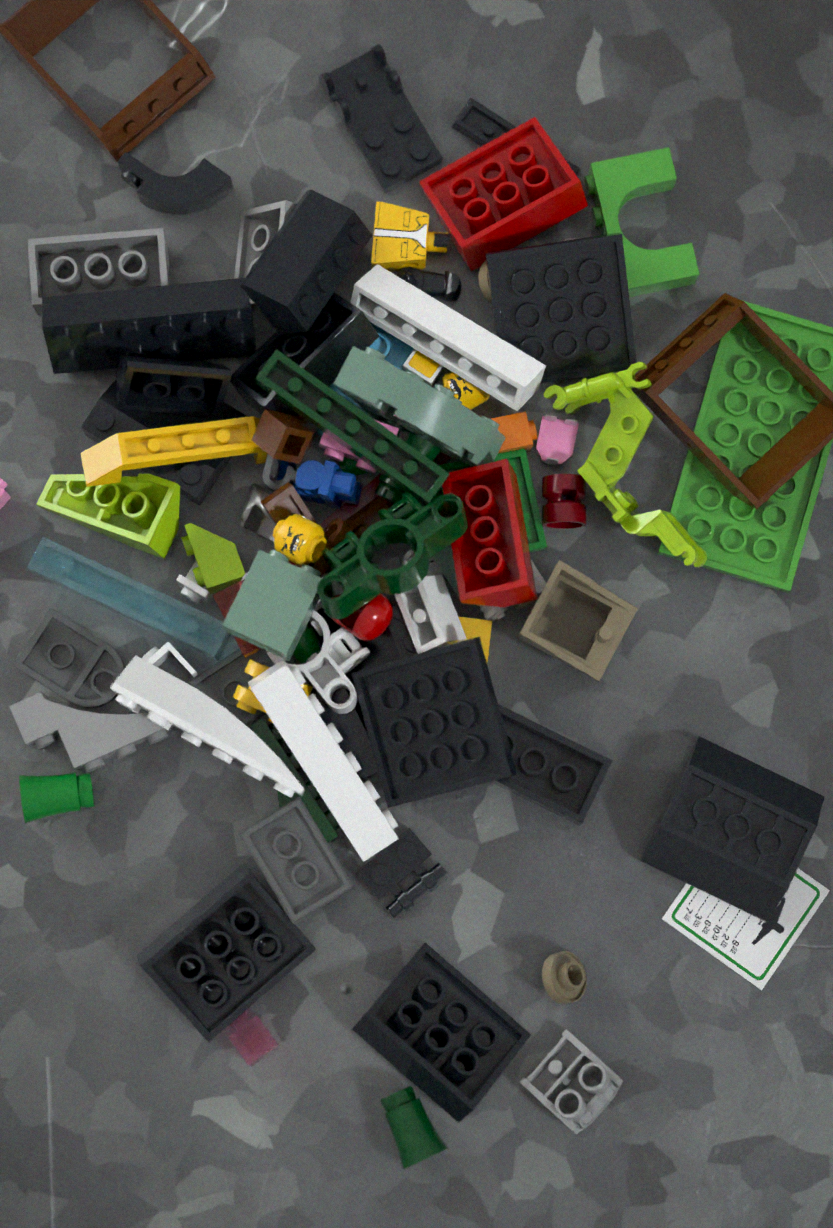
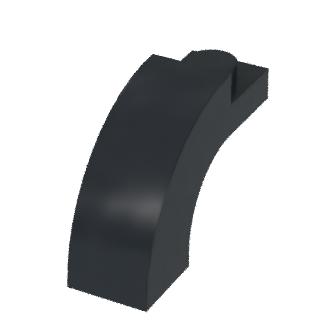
(176, 194)

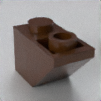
(284, 436)

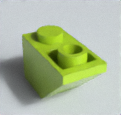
(216, 559)

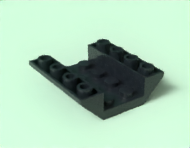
(734, 830)

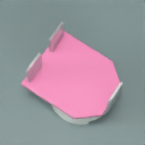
(556, 440)

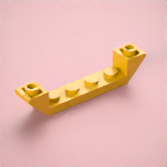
(169, 445)

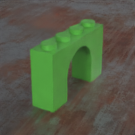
(616, 183)

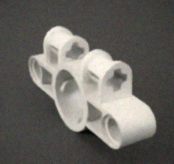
(329, 667)

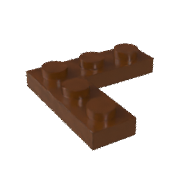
(287, 502)

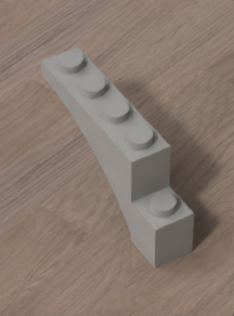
(85, 734)

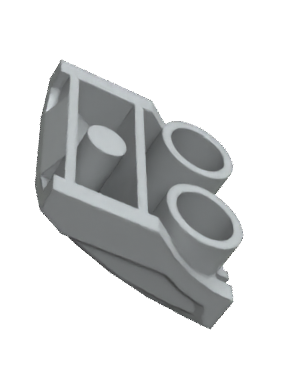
(573, 1083)

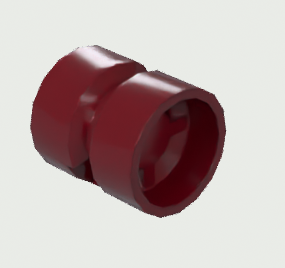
(568, 512)

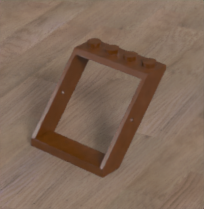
(43, 20)
(790, 451)

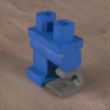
(314, 481)

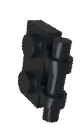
(393, 865)

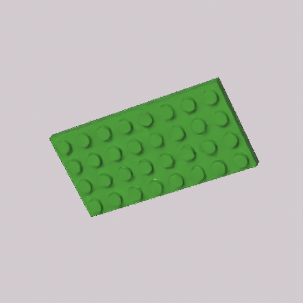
(741, 417)

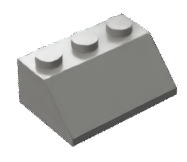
(256, 232)

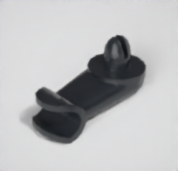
(433, 284)

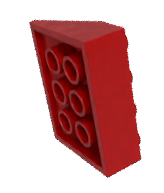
(504, 193)

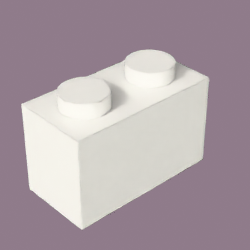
(430, 615)

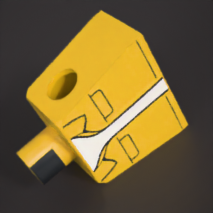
(403, 238)

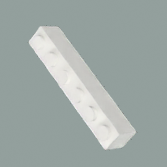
(448, 337)
(323, 759)

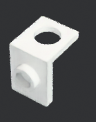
(191, 589)
(158, 656)

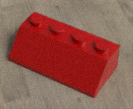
(494, 551)

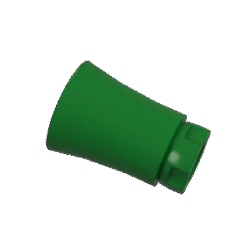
(54, 794)

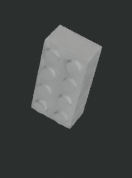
(97, 263)

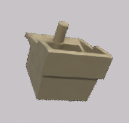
(577, 621)

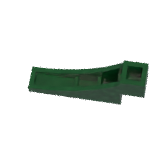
(325, 821)

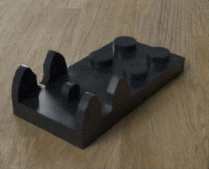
(380, 119)

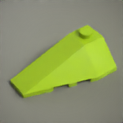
(135, 512)

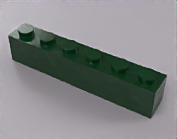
(351, 427)

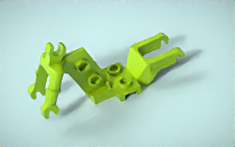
(614, 452)

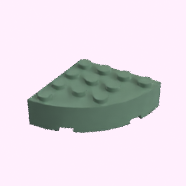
(416, 407)

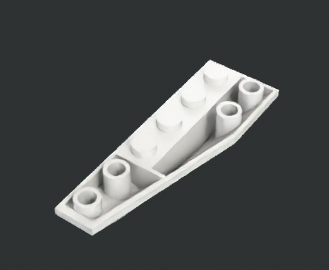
(202, 720)

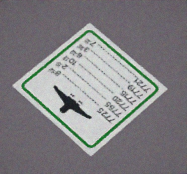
(741, 940)

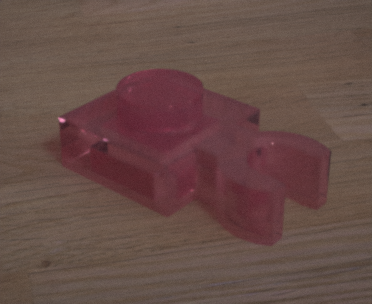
(252, 1038)

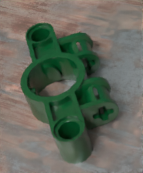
(405, 522)

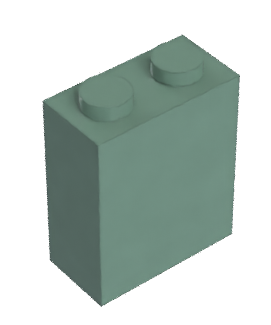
(274, 604)

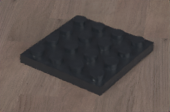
(565, 305)
(434, 722)

